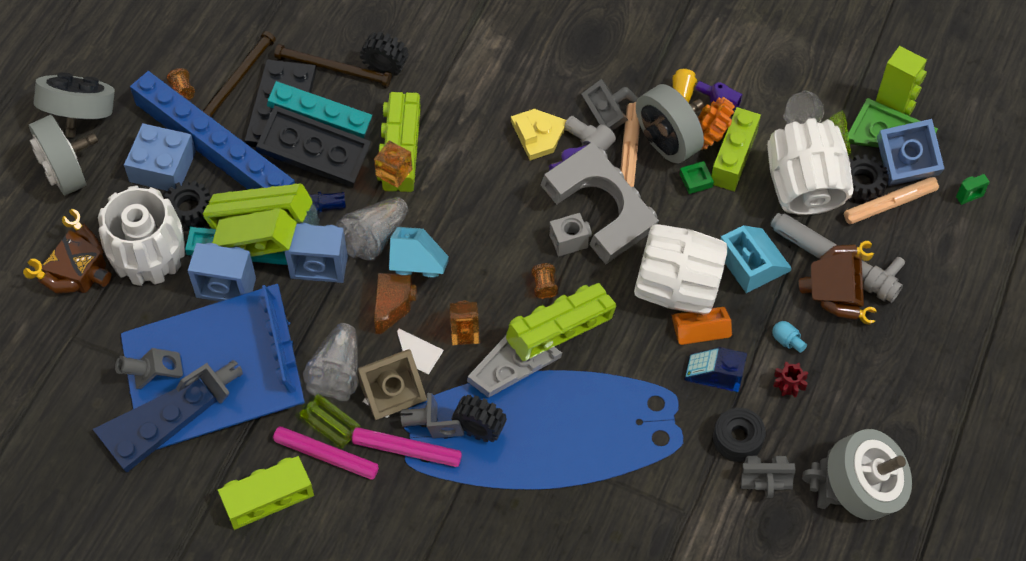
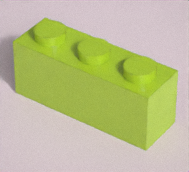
(901, 81)
(735, 149)
(257, 232)
(266, 492)

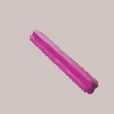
(406, 447)
(326, 452)

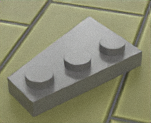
(504, 368)

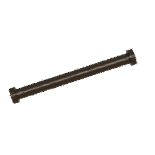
(266, 40)
(282, 52)

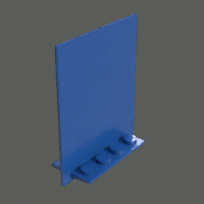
(240, 329)

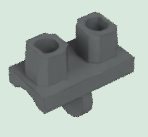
(767, 476)
(819, 481)

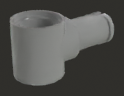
(600, 135)

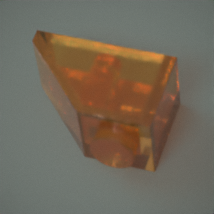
(392, 299)
(464, 323)

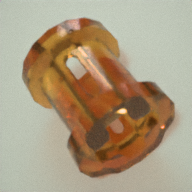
(181, 83)
(544, 280)

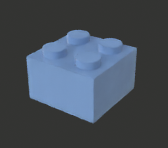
(910, 152)
(159, 157)
(317, 253)
(221, 272)

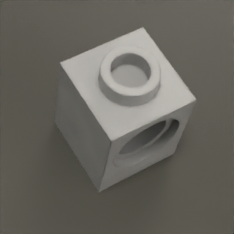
(568, 243)

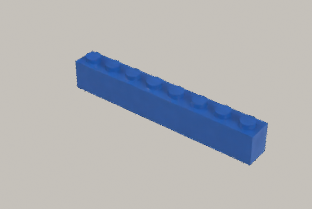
(208, 136)

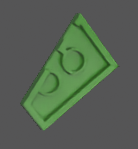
(874, 118)

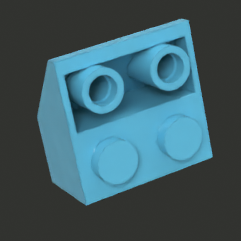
(416, 252)
(753, 257)

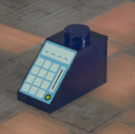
(717, 368)

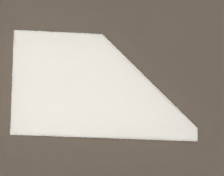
(424, 353)

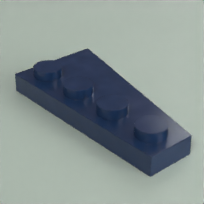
(150, 425)

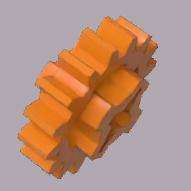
(715, 120)

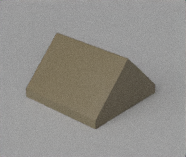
(391, 384)

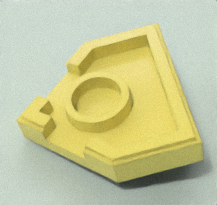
(538, 132)

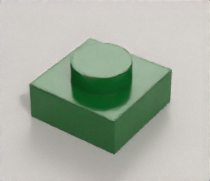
(696, 177)
(972, 188)

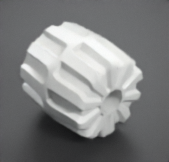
(810, 167)
(141, 235)
(681, 269)

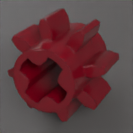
(790, 379)

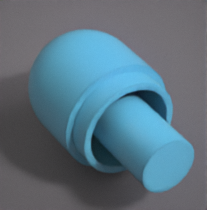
(788, 336)

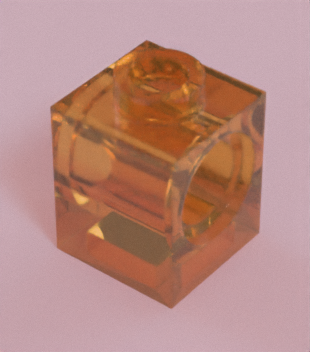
(393, 164)

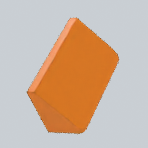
(702, 327)

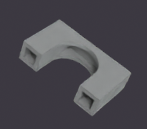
(593, 169)

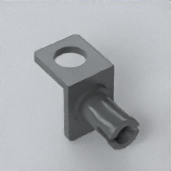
(149, 366)
(213, 380)
(428, 417)

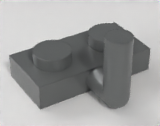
(605, 104)

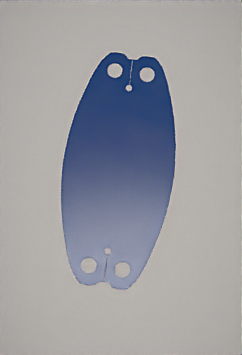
(557, 431)

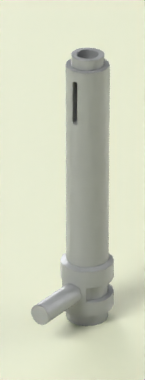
(874, 278)

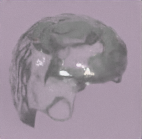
(803, 107)

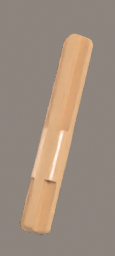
(630, 144)
(891, 200)

